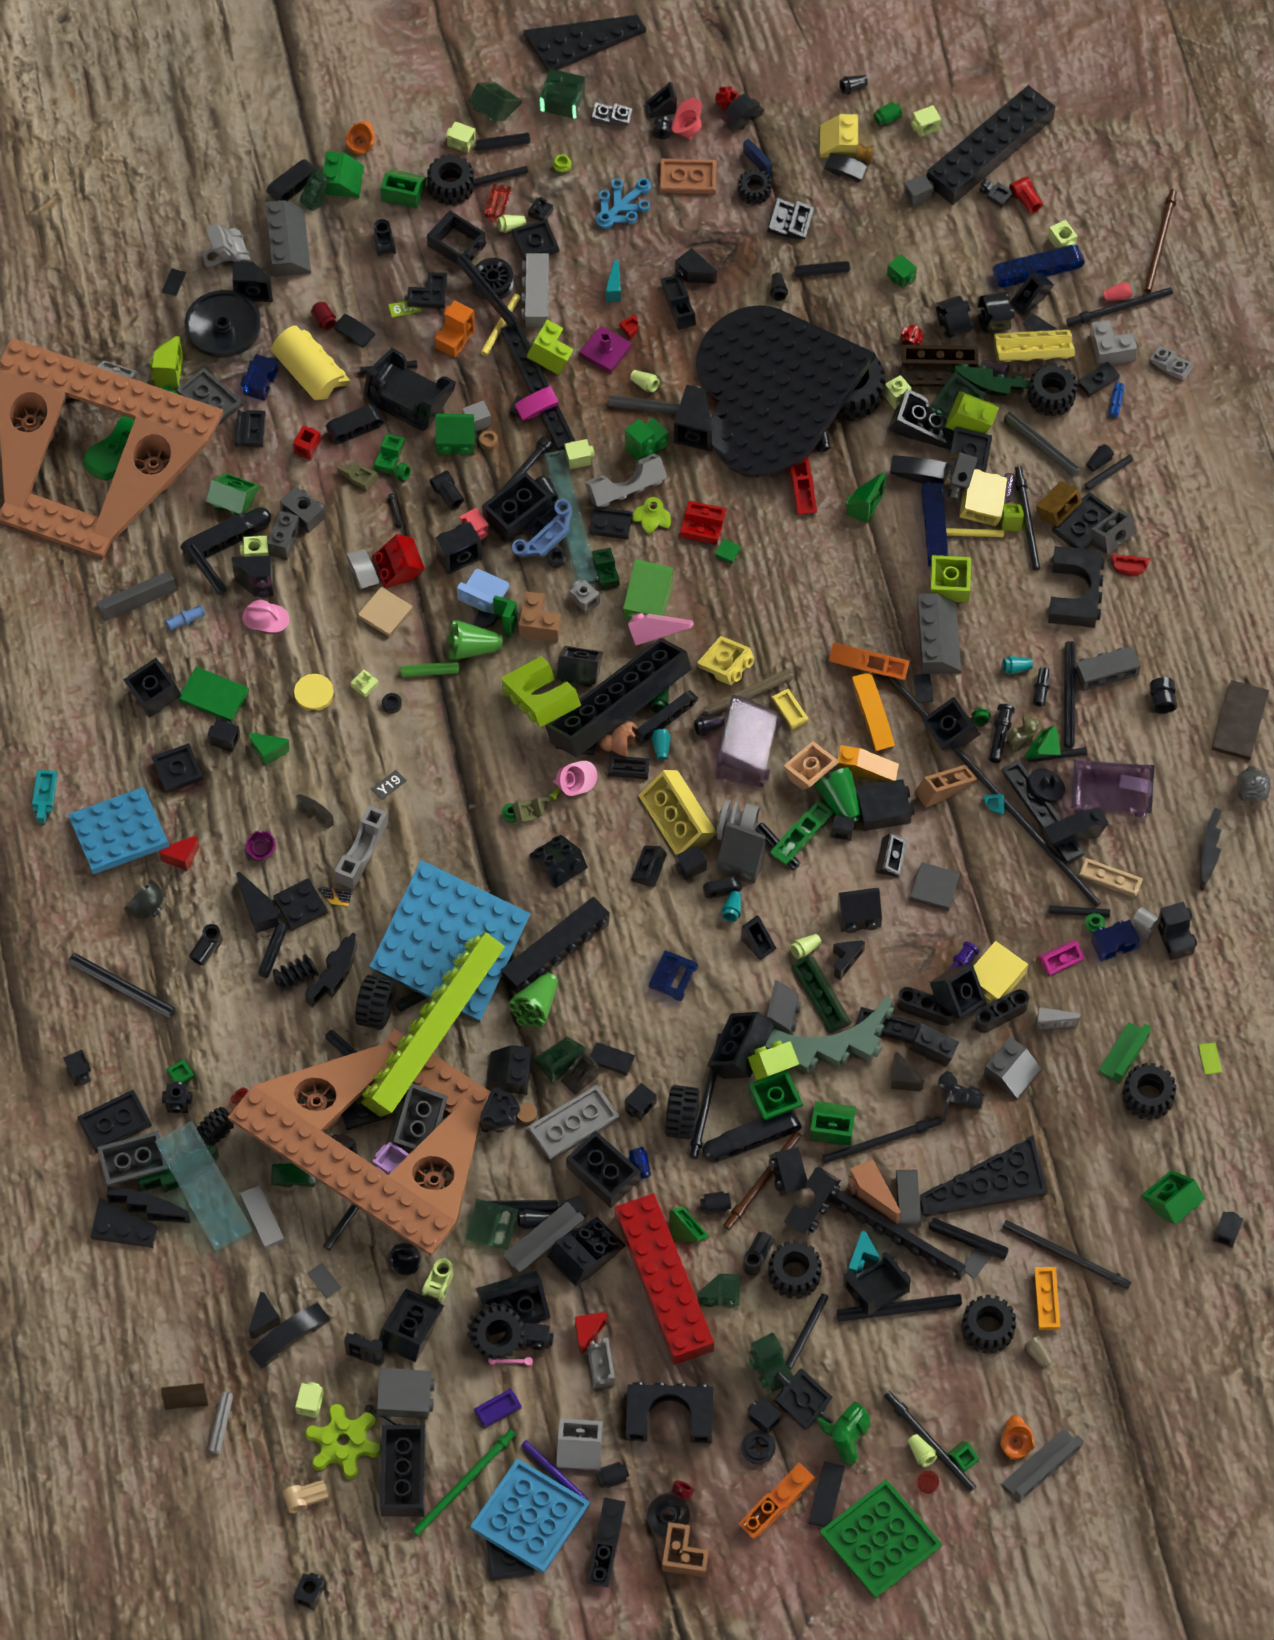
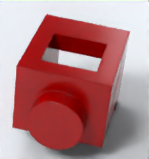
(306, 442)

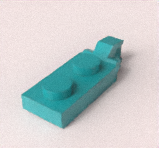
(44, 794)

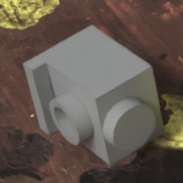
(586, 600)

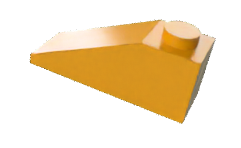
(866, 764)

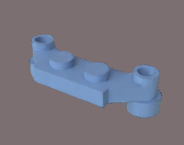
(549, 535)

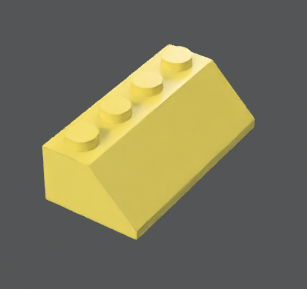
(677, 812)

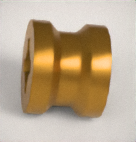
(864, 153)

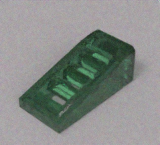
(307, 197)

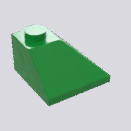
(866, 498)

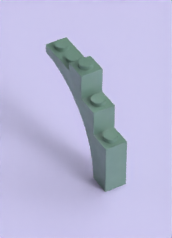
(835, 1048)

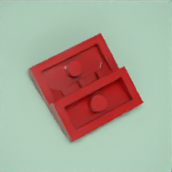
(703, 522)

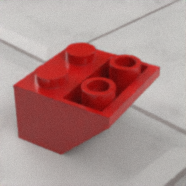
(398, 561)

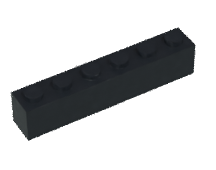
(556, 945)

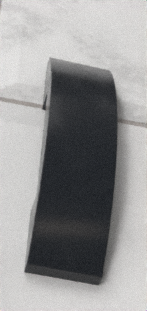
(287, 1333)

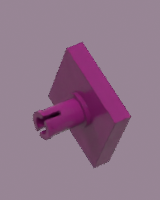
(605, 349)

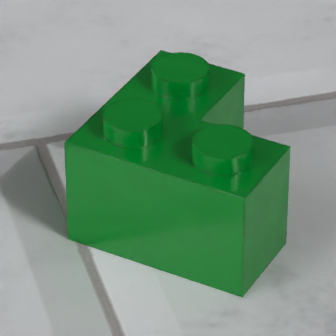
(645, 438)

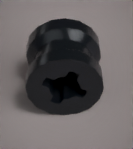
(662, 127)

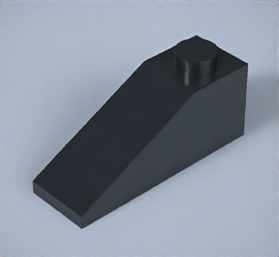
(1077, 827)
(259, 906)

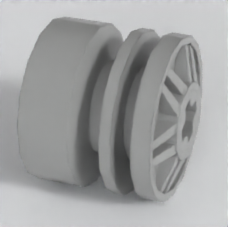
(746, 819)

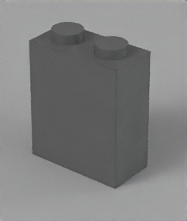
(404, 1393)

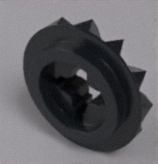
(765, 1440)

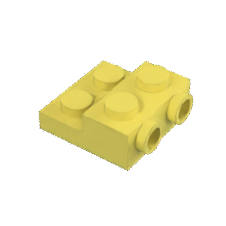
(726, 660)

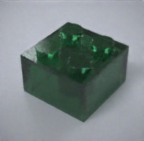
(562, 93)

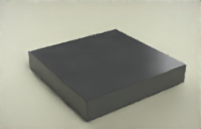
(935, 886)

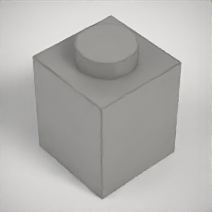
(481, 415)

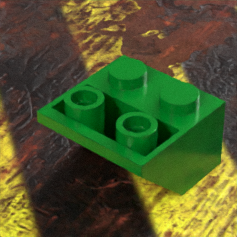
(402, 188)
(832, 1123)

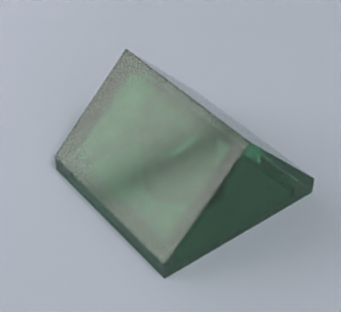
(559, 1058)

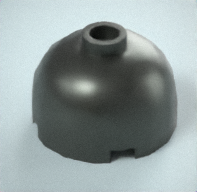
(146, 902)

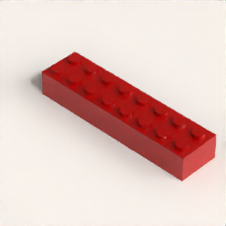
(664, 1279)

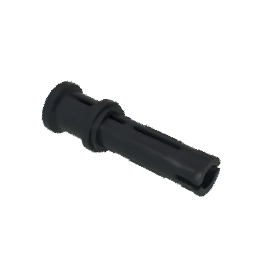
(1002, 725)

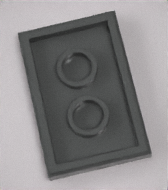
(208, 390)

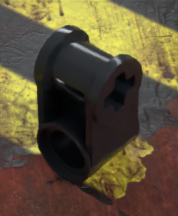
(383, 240)

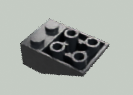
(585, 1250)

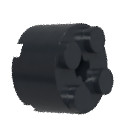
(995, 312)
(954, 316)

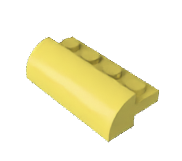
(1033, 345)

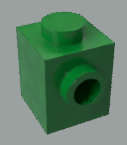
(901, 271)

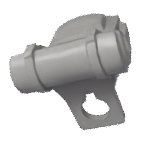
(227, 245)

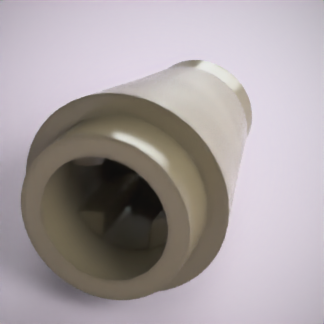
(1038, 1351)

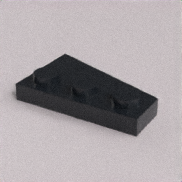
(121, 1226)

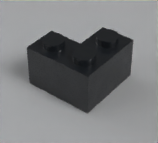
(1175, 932)

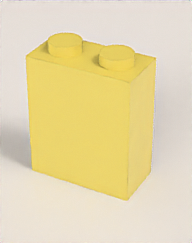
(984, 498)
(999, 972)

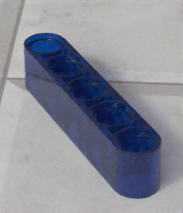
(1047, 263)
(934, 520)

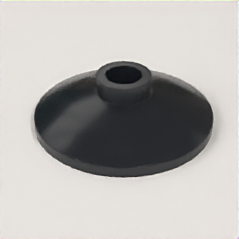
(655, 1513)

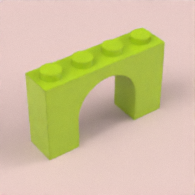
(541, 707)

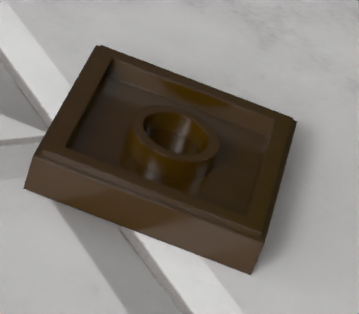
(184, 1396)

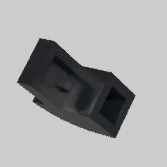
(740, 111)

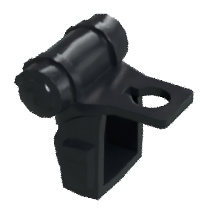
(959, 1094)

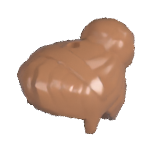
(619, 738)

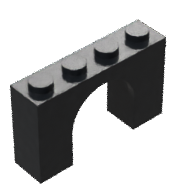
(1081, 610)
(644, 1398)

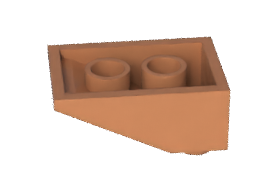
(871, 1190)

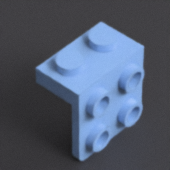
(481, 590)

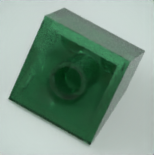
(494, 101)

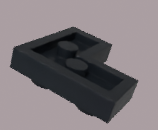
(431, 297)

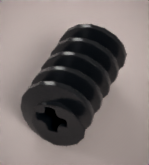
(294, 972)

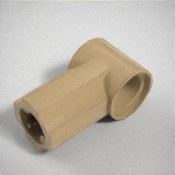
(298, 1497)

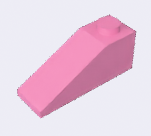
(652, 626)

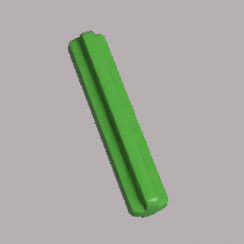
(429, 669)

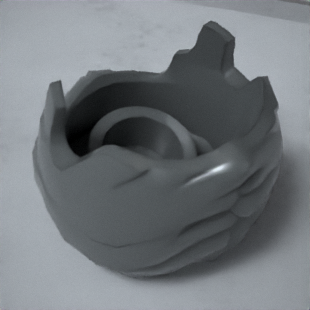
(1253, 784)

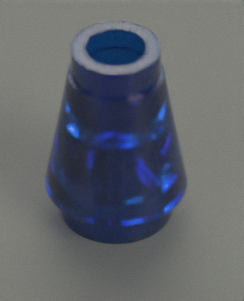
(640, 1159)

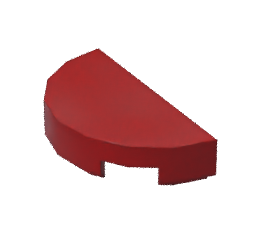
(1129, 564)

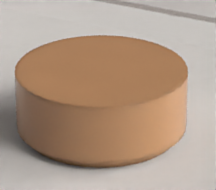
(488, 440)
(527, 1114)

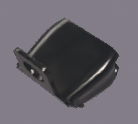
(499, 1111)

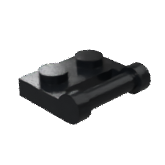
(360, 1348)

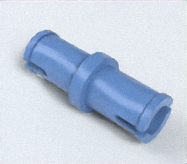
(185, 617)

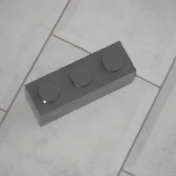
(1107, 668)

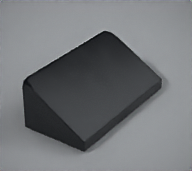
(891, 855)
(649, 865)

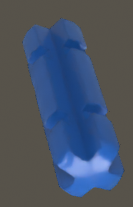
(1116, 399)

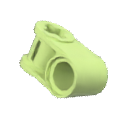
(437, 1283)

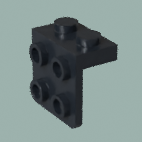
(559, 859)

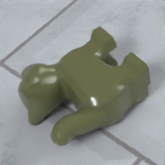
(1022, 734)

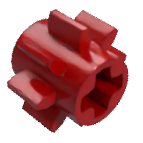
(725, 96)
(912, 335)

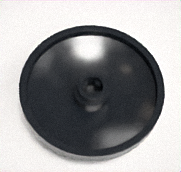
(222, 323)

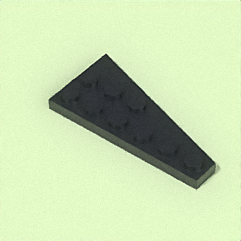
(572, 42)
(997, 1180)

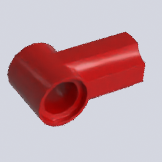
(1025, 192)

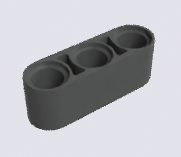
(908, 1198)

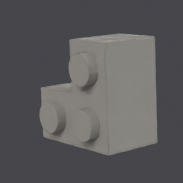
(1109, 347)

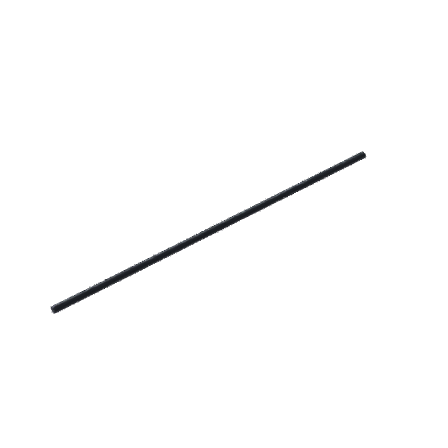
(1007, 804)

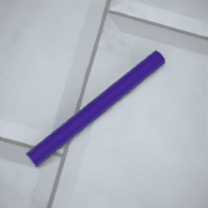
(545, 1463)

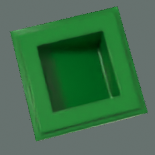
(963, 1455)

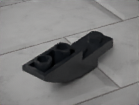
(338, 968)
(606, 1542)

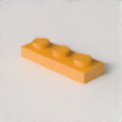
(1047, 1298)

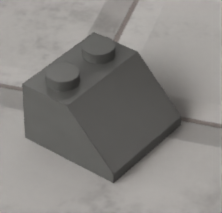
(783, 1007)
(1012, 1068)

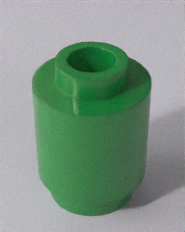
(887, 114)

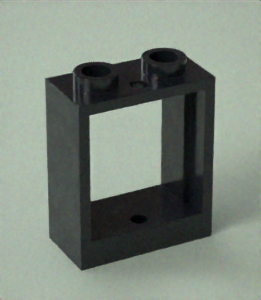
(444, 226)

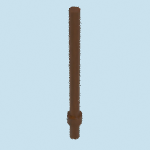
(739, 1210)

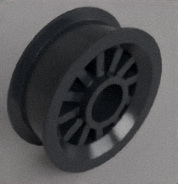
(499, 271)

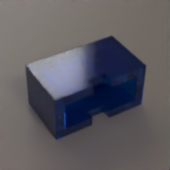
(259, 374)
(1115, 938)

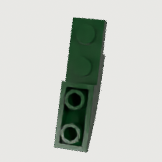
(985, 381)
(166, 1178)

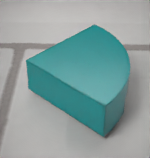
(995, 803)

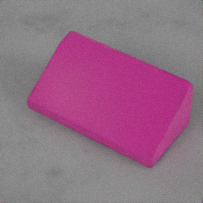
(1061, 957)

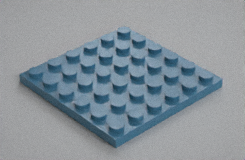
(434, 925)

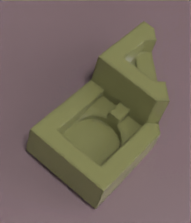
(359, 475)
(529, 810)

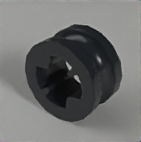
(555, 562)

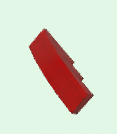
(803, 488)

